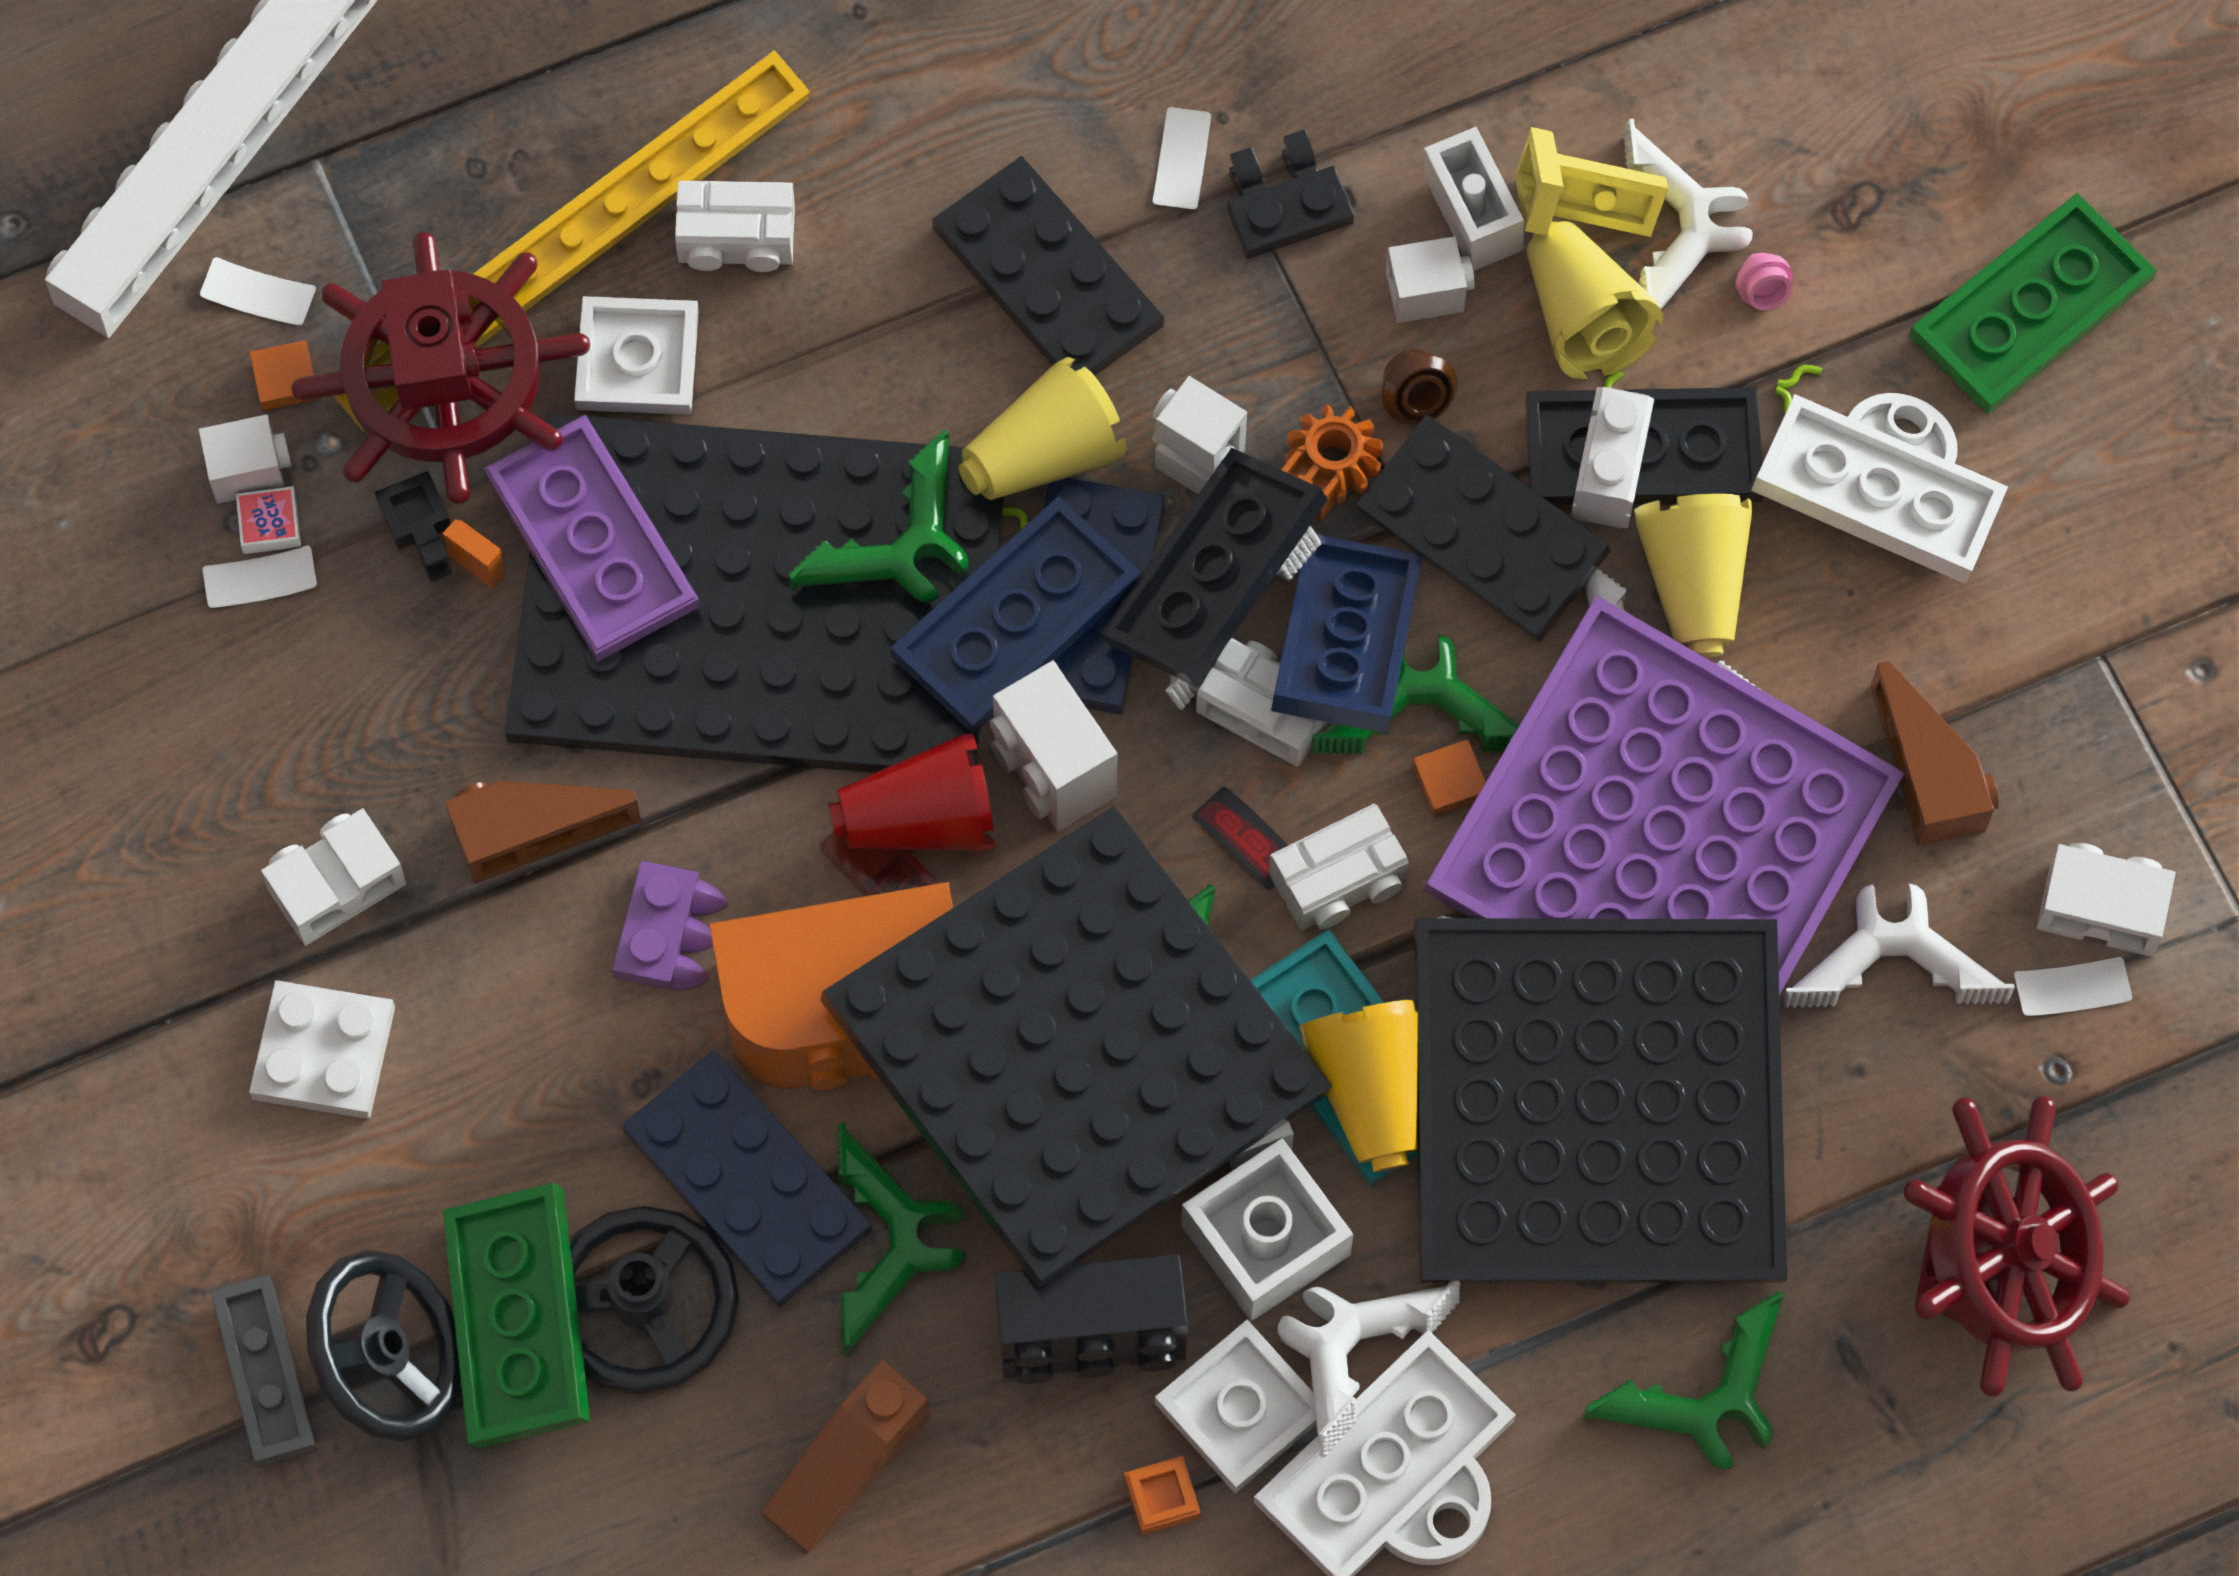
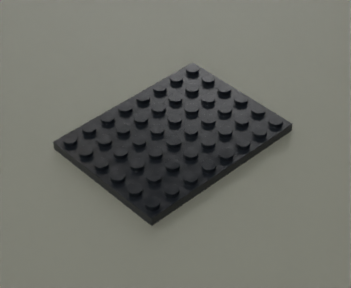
(755, 665)

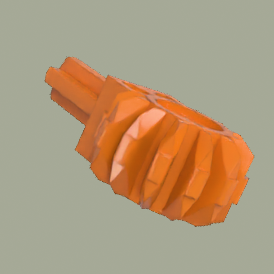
(1334, 476)

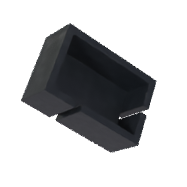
(1092, 1319)

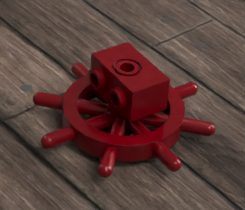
(437, 364)
(1994, 1245)

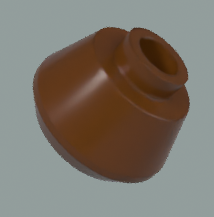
(1418, 385)

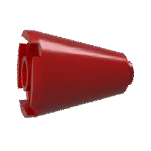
(919, 804)

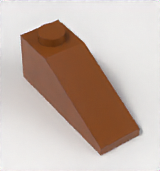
(1942, 774)
(525, 821)
(848, 1455)

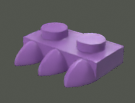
(662, 928)

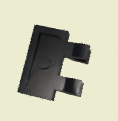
(1290, 210)

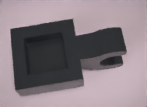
(417, 516)

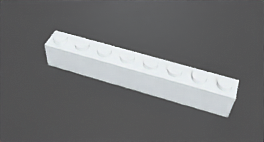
(197, 157)

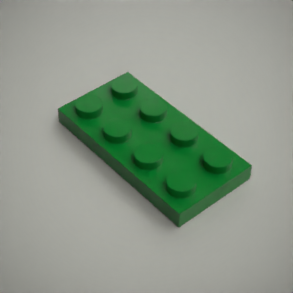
(2032, 303)
(516, 1316)

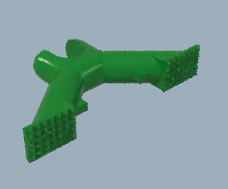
(896, 560)
(1432, 687)
(905, 1253)
(1700, 1416)

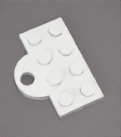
(1883, 481)
(1395, 1468)

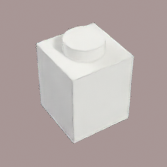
(1428, 279)
(244, 457)

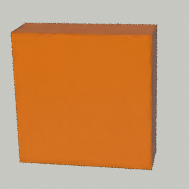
(277, 370)
(474, 553)
(1449, 777)
(1162, 1495)

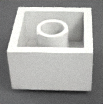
(1053, 747)
(1266, 1229)

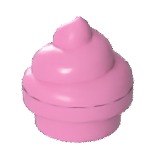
(1764, 281)

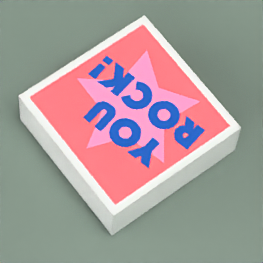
(268, 520)

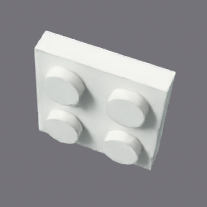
(637, 355)
(322, 1049)
(1239, 1406)

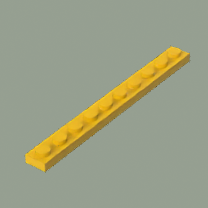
(637, 189)

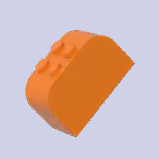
(781, 963)

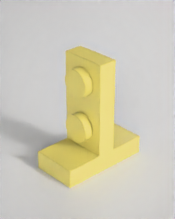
(1583, 190)

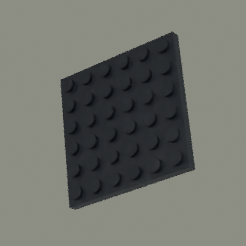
(1075, 1045)
(1599, 1101)

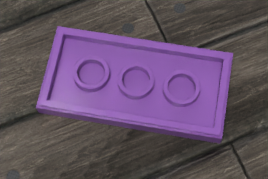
(592, 539)

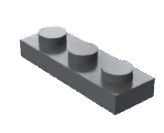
(263, 1371)

